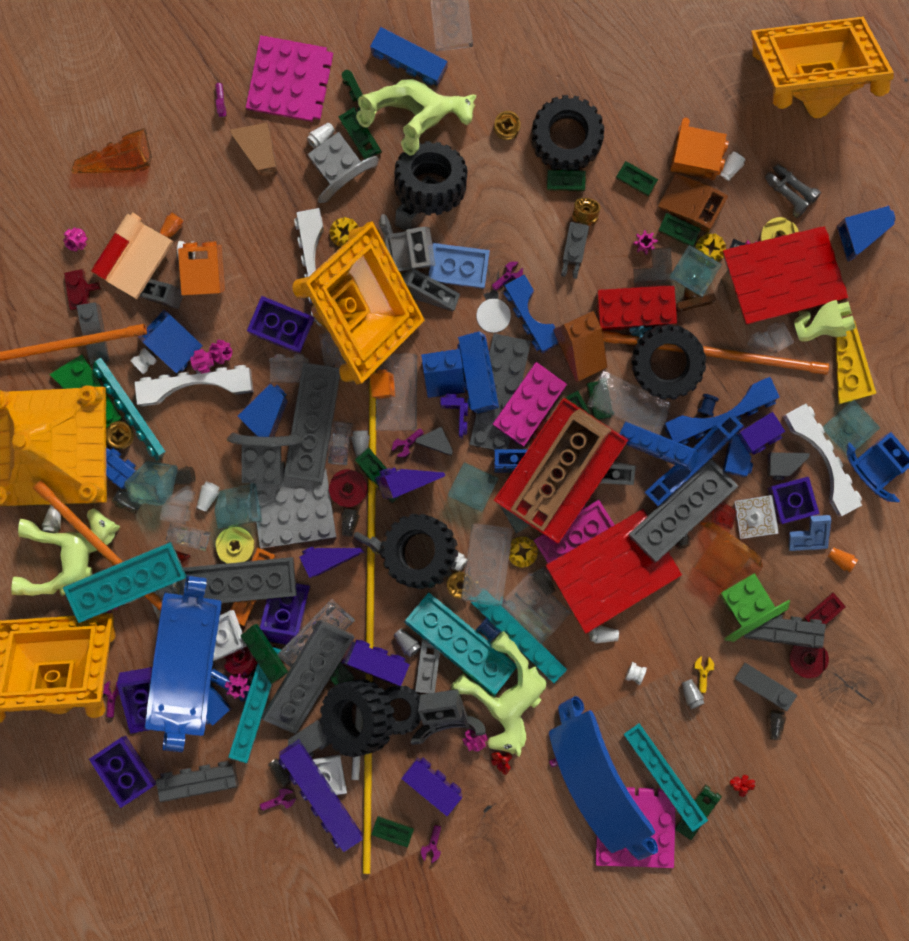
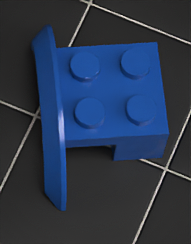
(880, 464)

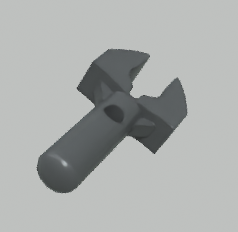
(373, 543)

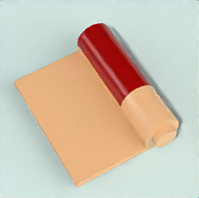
(131, 256)

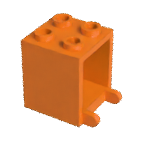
(698, 152)
(201, 275)

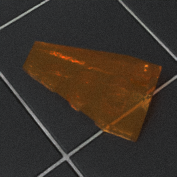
(124, 156)

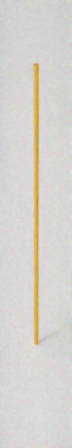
(369, 635)

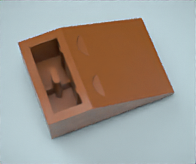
(693, 202)

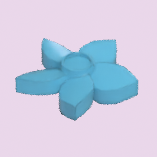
(639, 331)

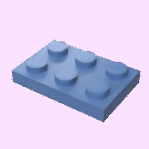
(460, 265)

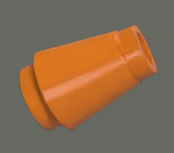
(171, 225)
(843, 559)

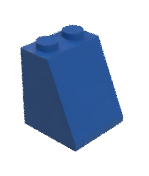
(863, 229)
(170, 341)
(443, 373)
(265, 411)

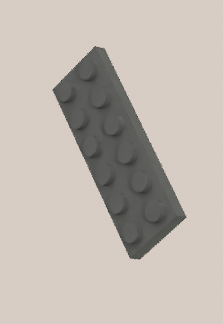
(508, 365)
(313, 422)
(683, 511)
(246, 580)
(308, 676)

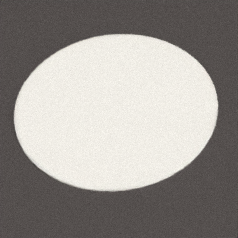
(493, 315)

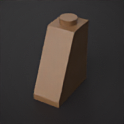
(257, 146)

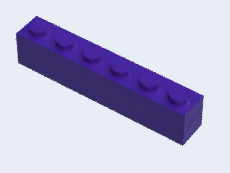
(320, 795)

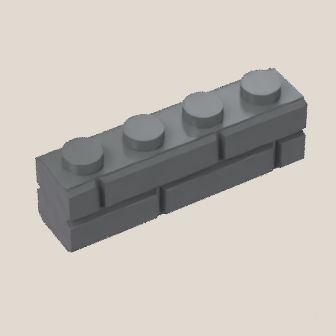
(790, 632)
(197, 782)

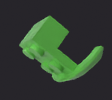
(750, 606)

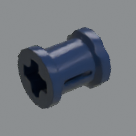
(708, 405)
(488, 630)

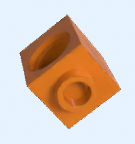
(382, 384)

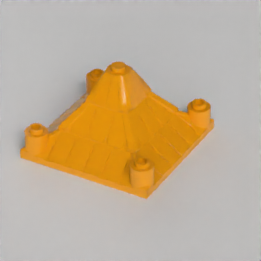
(821, 62)
(361, 302)
(55, 440)
(54, 664)

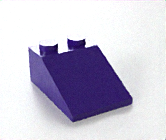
(398, 482)
(324, 559)
(285, 616)
(134, 693)

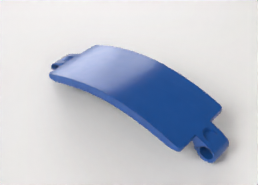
(183, 664)
(596, 783)

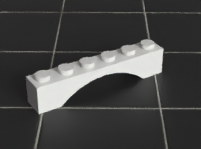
(311, 229)
(155, 391)
(842, 495)

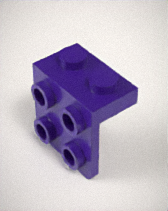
(450, 401)

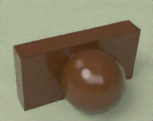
(693, 301)

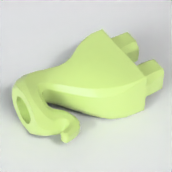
(826, 322)

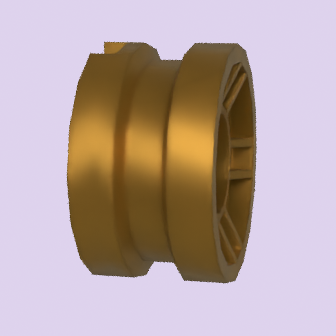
(512, 131)
(586, 211)
(123, 442)
(452, 584)

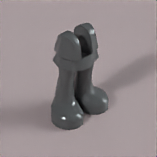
(799, 204)

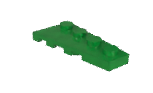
(79, 374)

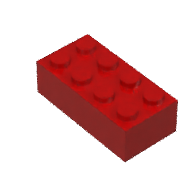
(636, 307)

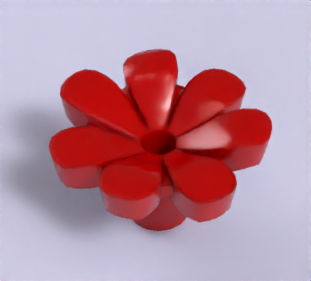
(501, 761)
(742, 785)

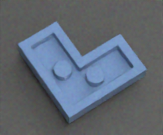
(815, 538)

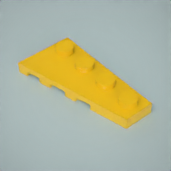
(853, 373)

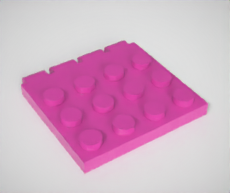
(289, 79)
(661, 815)

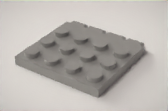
(294, 512)

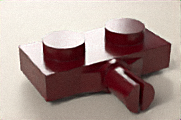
(78, 288)

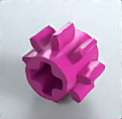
(75, 239)
(641, 246)
(220, 351)
(202, 361)
(237, 681)
(473, 741)

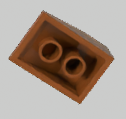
(582, 345)

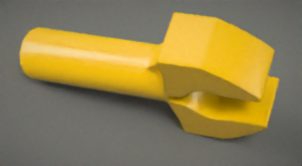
(703, 672)

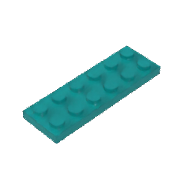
(124, 582)
(460, 644)

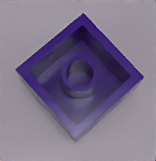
(761, 432)
(793, 500)

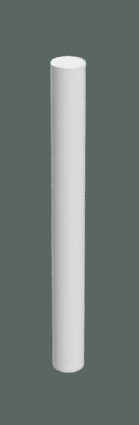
(356, 760)

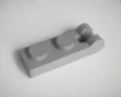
(427, 669)

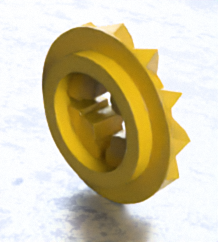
(335, 233)
(718, 244)
(531, 555)

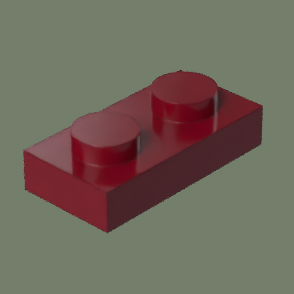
(826, 609)

